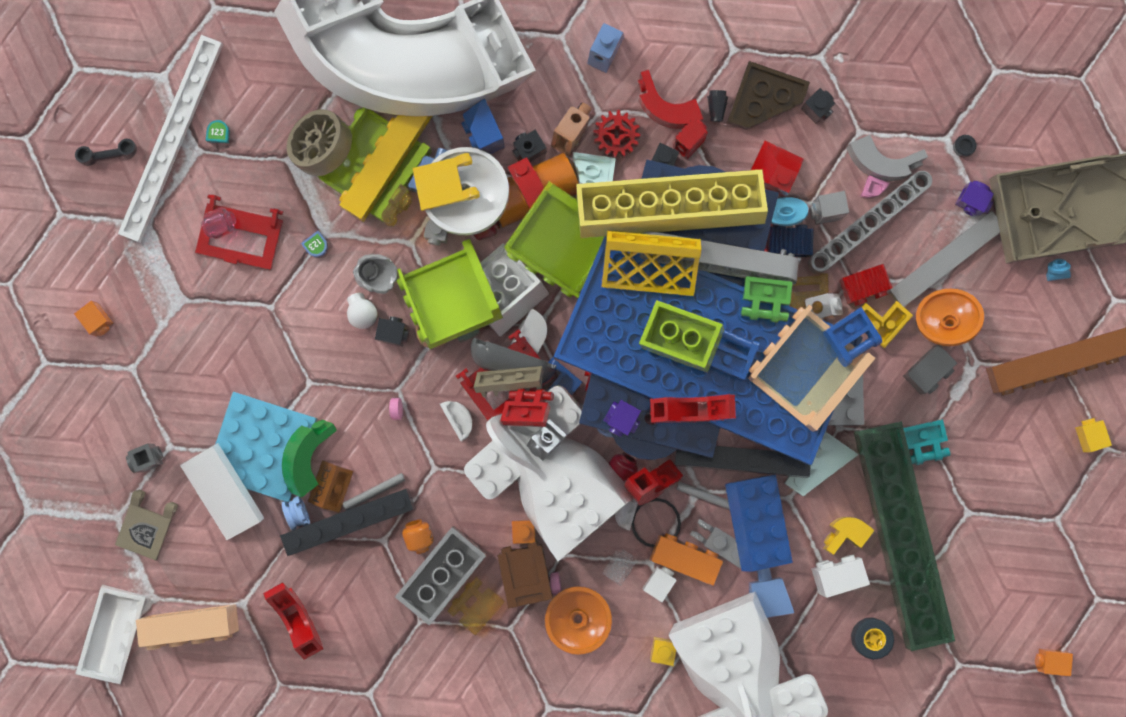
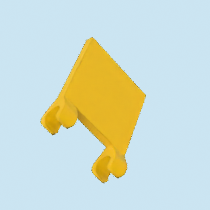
(440, 183)

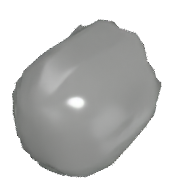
(375, 273)

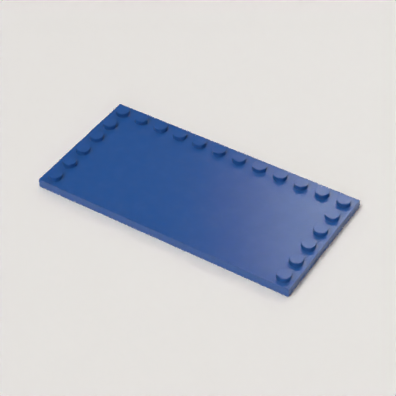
(607, 333)

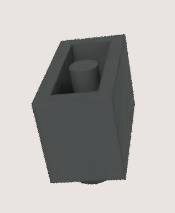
(930, 370)

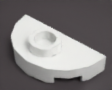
(459, 418)
(625, 515)

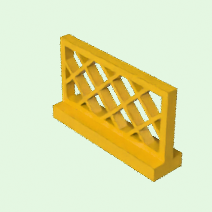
(649, 245)

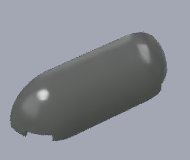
(495, 357)

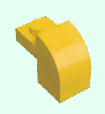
(847, 528)

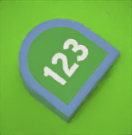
(315, 245)

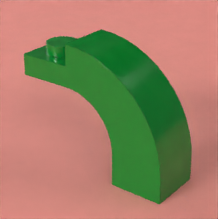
(298, 454)

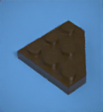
(765, 95)

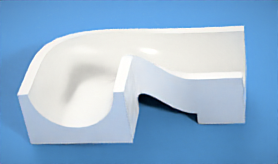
(407, 64)

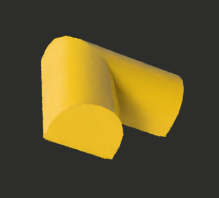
(890, 322)

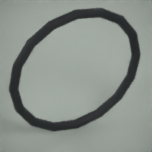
(660, 500)

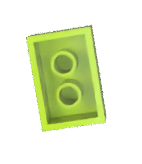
(682, 336)

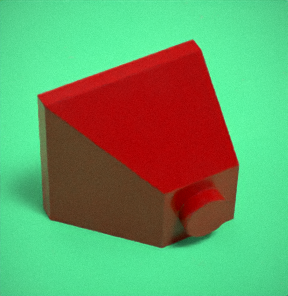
(778, 168)

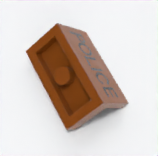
(332, 486)

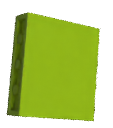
(365, 131)
(551, 241)
(449, 297)

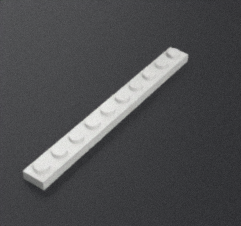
(170, 139)

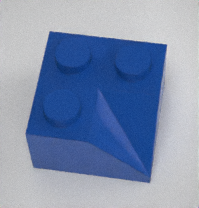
(483, 128)

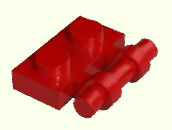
(527, 413)

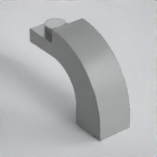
(873, 163)

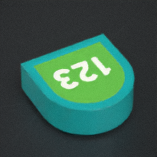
(217, 132)

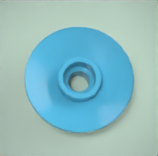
(789, 211)

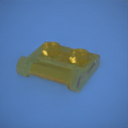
(798, 298)

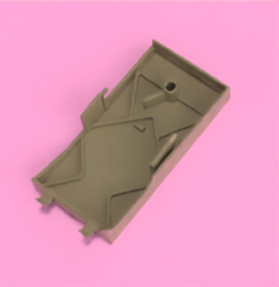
(1061, 207)

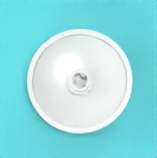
(478, 214)

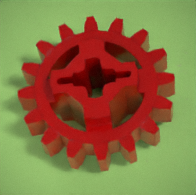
(608, 134)

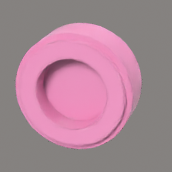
(396, 409)
(555, 583)

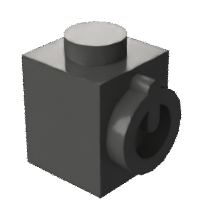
(144, 458)

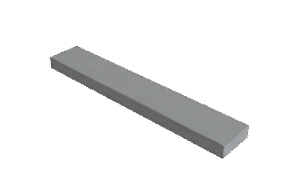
(946, 259)

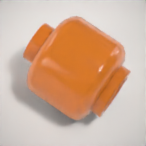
(417, 536)

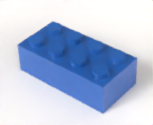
(758, 523)

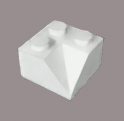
(839, 577)

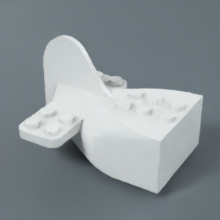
(563, 494)
(737, 664)

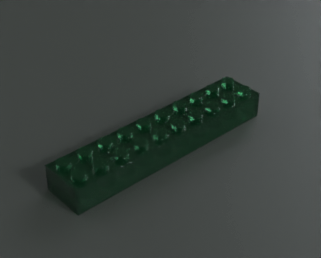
(904, 536)

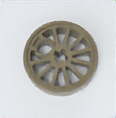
(323, 146)

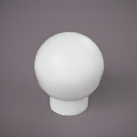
(361, 311)

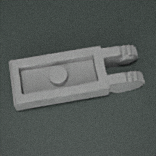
(719, 543)

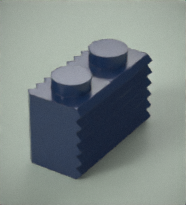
(794, 240)

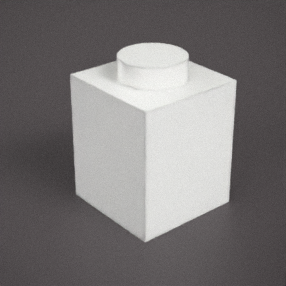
(660, 583)

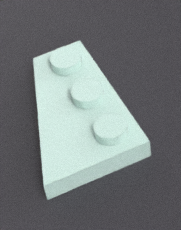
(593, 168)
(829, 459)

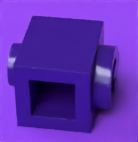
(975, 198)
(622, 418)

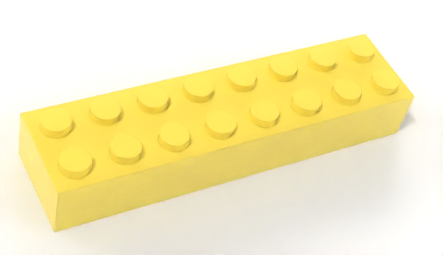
(672, 203)

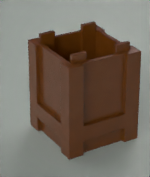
(524, 575)

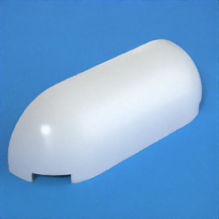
(533, 329)

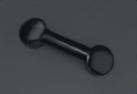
(87, 157)

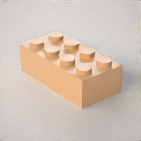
(188, 625)

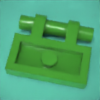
(766, 291)

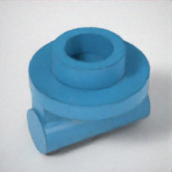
(1058, 270)

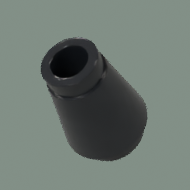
(717, 104)

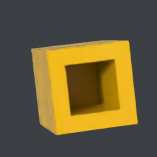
(1093, 435)
(663, 651)

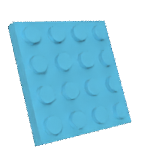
(255, 440)

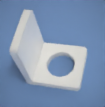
(831, 304)

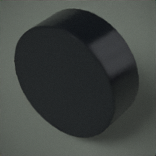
(964, 146)

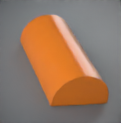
(556, 170)

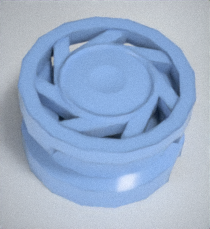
(296, 513)

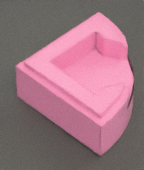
(873, 187)

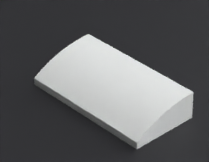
(222, 491)
(110, 634)

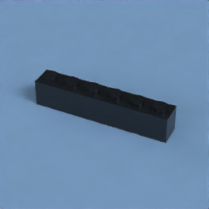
(745, 461)
(347, 522)

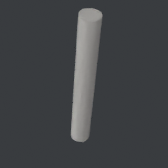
(373, 491)
(703, 495)

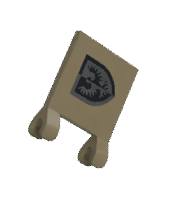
(144, 529)

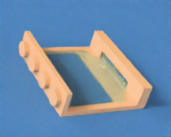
(805, 371)

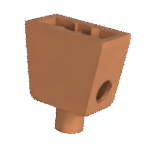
(571, 129)

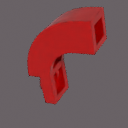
(663, 112)
(526, 180)
(692, 409)
(647, 485)
(296, 619)

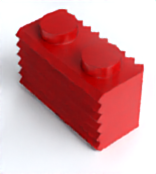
(690, 138)
(866, 284)

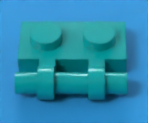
(927, 434)

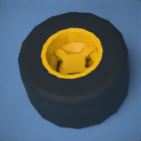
(880, 639)

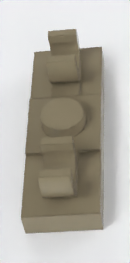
(508, 380)

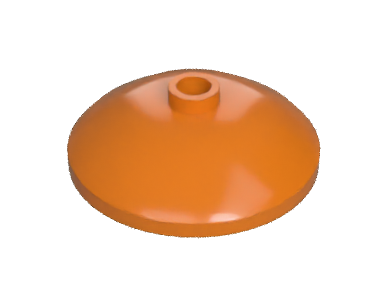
(953, 308)
(574, 636)

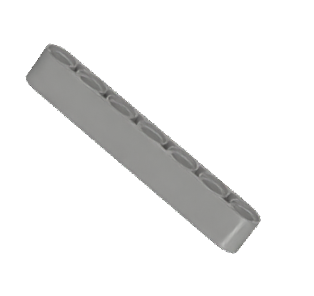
(877, 215)
(738, 261)

